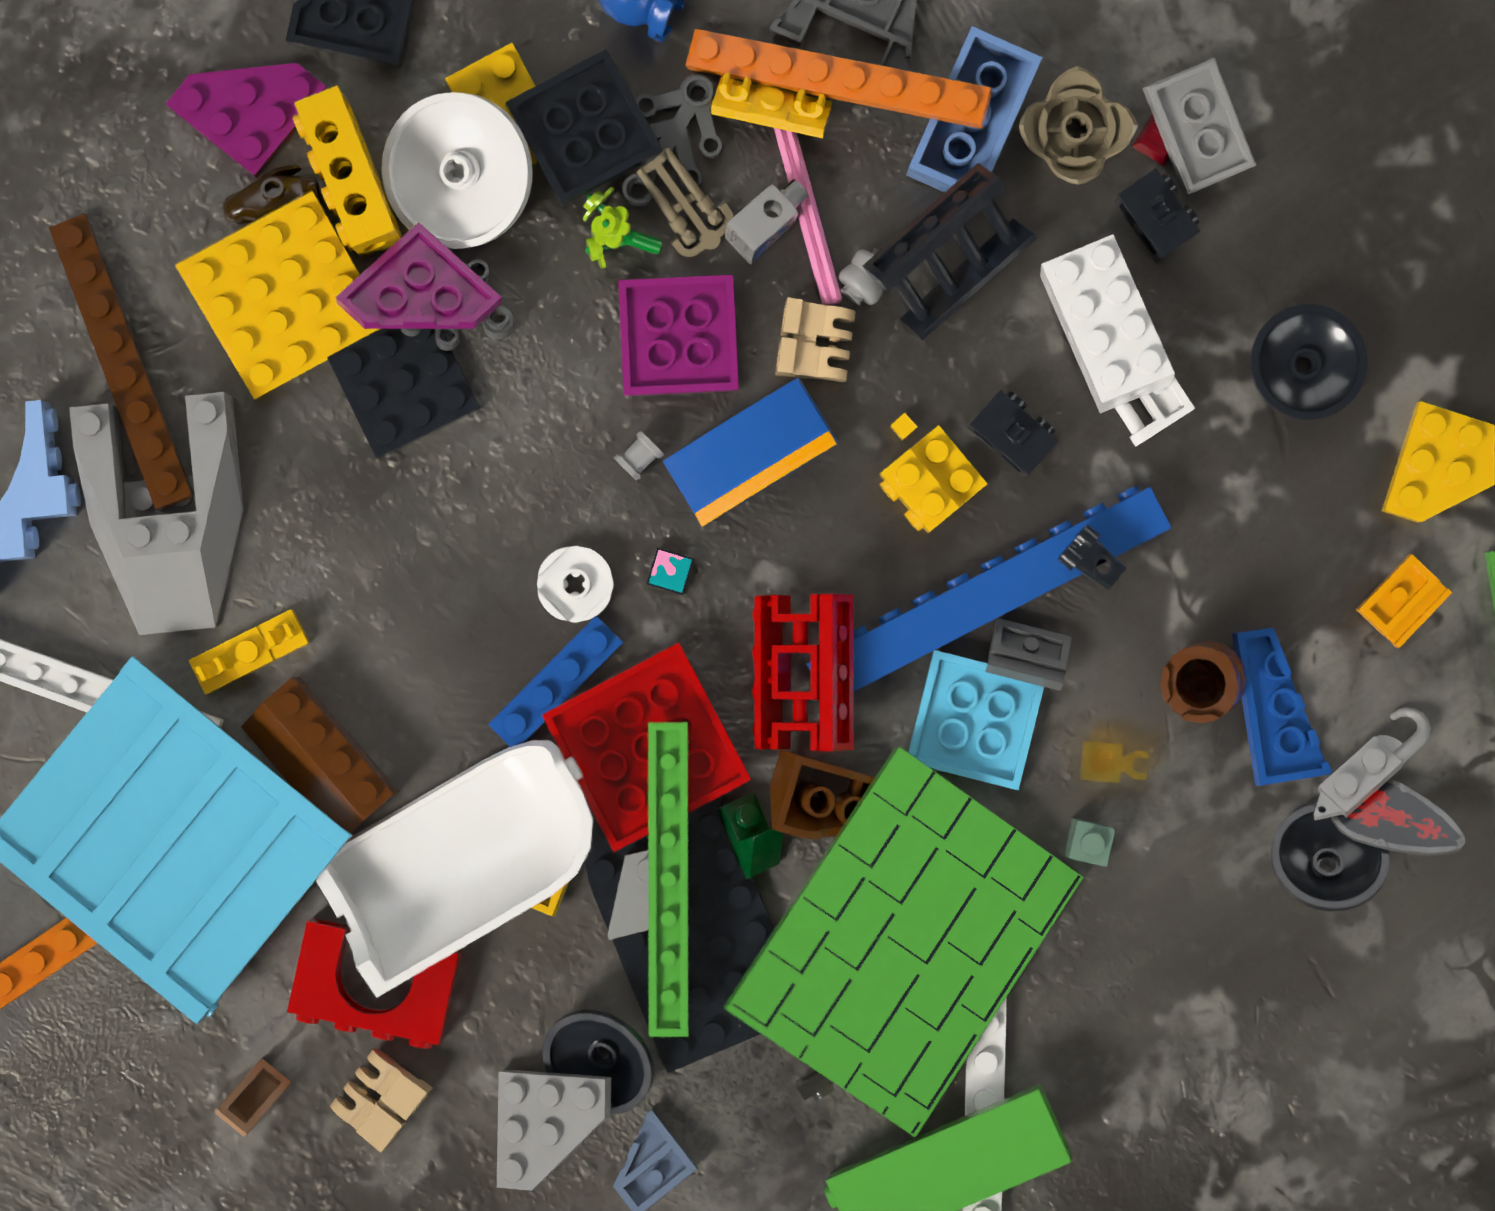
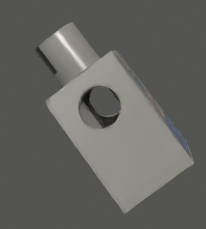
(753, 231)

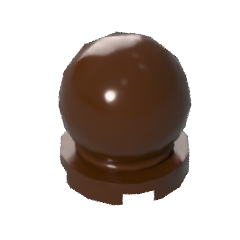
(1203, 681)

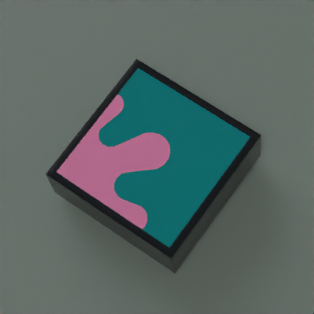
(670, 571)

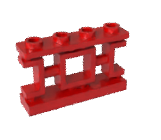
(830, 672)

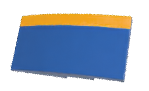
(750, 451)

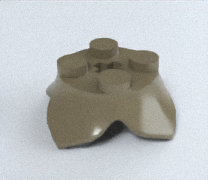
(1081, 99)

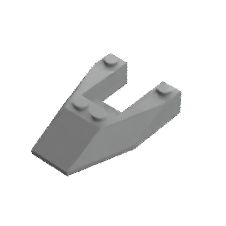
(175, 559)

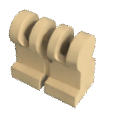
(805, 323)
(381, 1119)

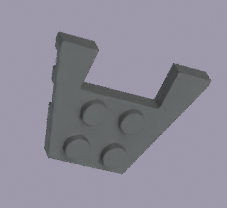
(882, 18)

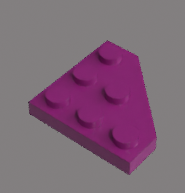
(245, 109)
(418, 288)

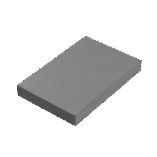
(1199, 126)

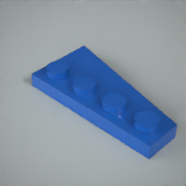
(1276, 725)

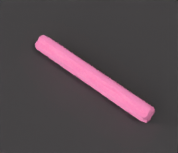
(809, 219)

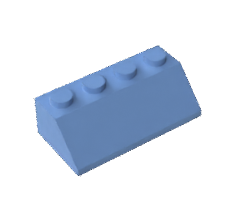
(954, 149)

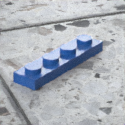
(556, 682)

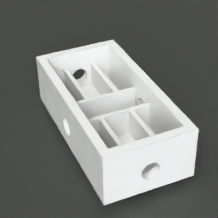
(1106, 323)

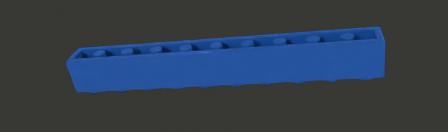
(999, 588)

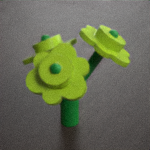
(612, 229)

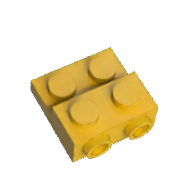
(931, 480)

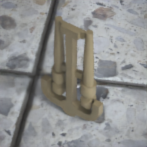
(709, 238)

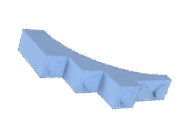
(35, 487)

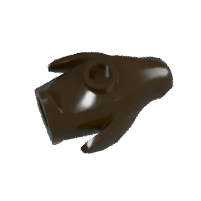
(268, 194)

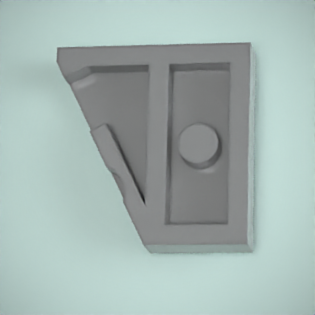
(632, 897)

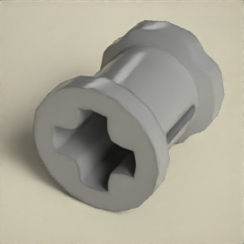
(639, 455)

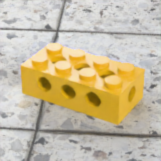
(319, 120)

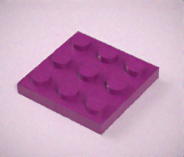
(678, 335)

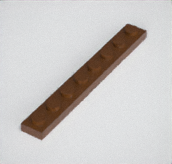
(121, 362)

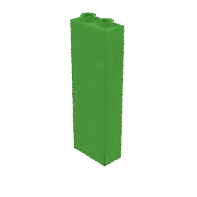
(957, 1160)

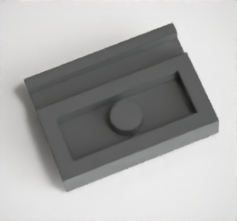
(1028, 654)

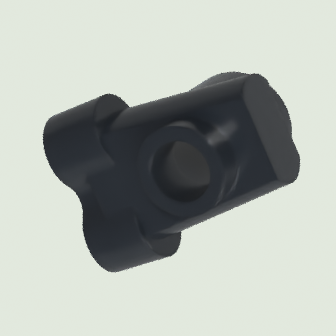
(1085, 553)

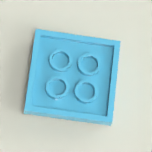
(974, 721)

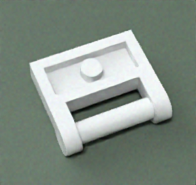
(1164, 407)

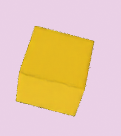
(903, 426)

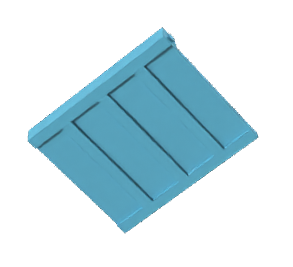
(166, 840)

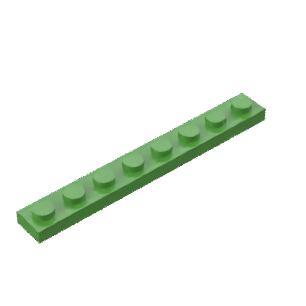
(668, 878)

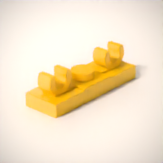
(771, 106)
(249, 651)

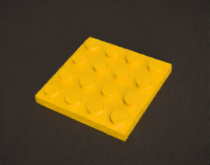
(275, 293)

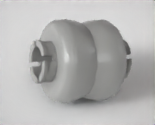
(856, 281)

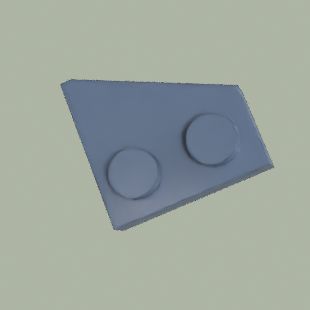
(653, 1165)

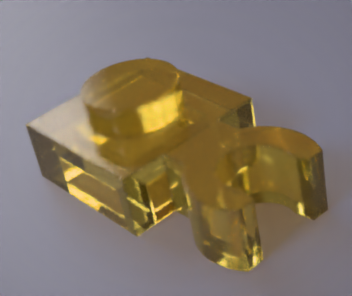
(1105, 762)

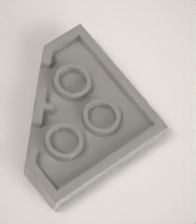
(545, 1122)

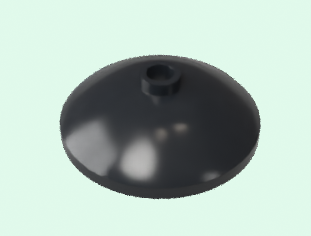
(1334, 358)
(1307, 844)
(579, 1047)

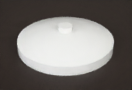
(457, 169)

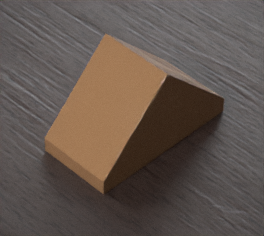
(253, 1097)

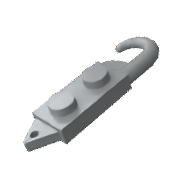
(1370, 768)

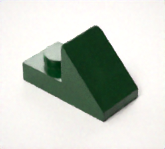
(751, 838)

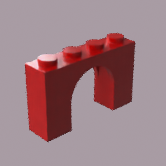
(321, 995)

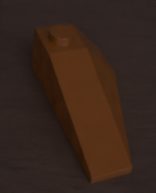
(813, 796)

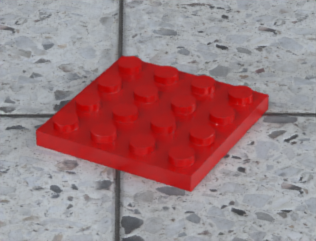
(609, 741)

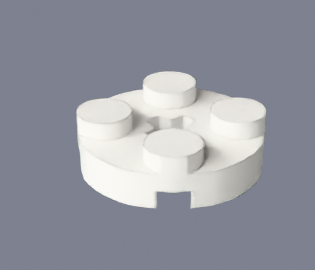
(553, 584)

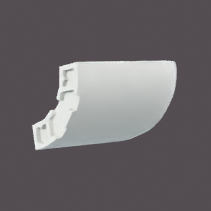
(459, 861)

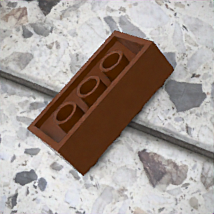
(318, 755)

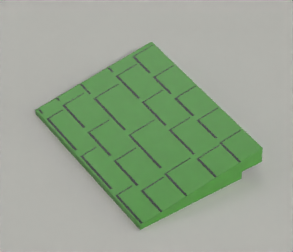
(904, 941)

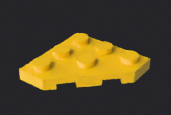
(1440, 463)

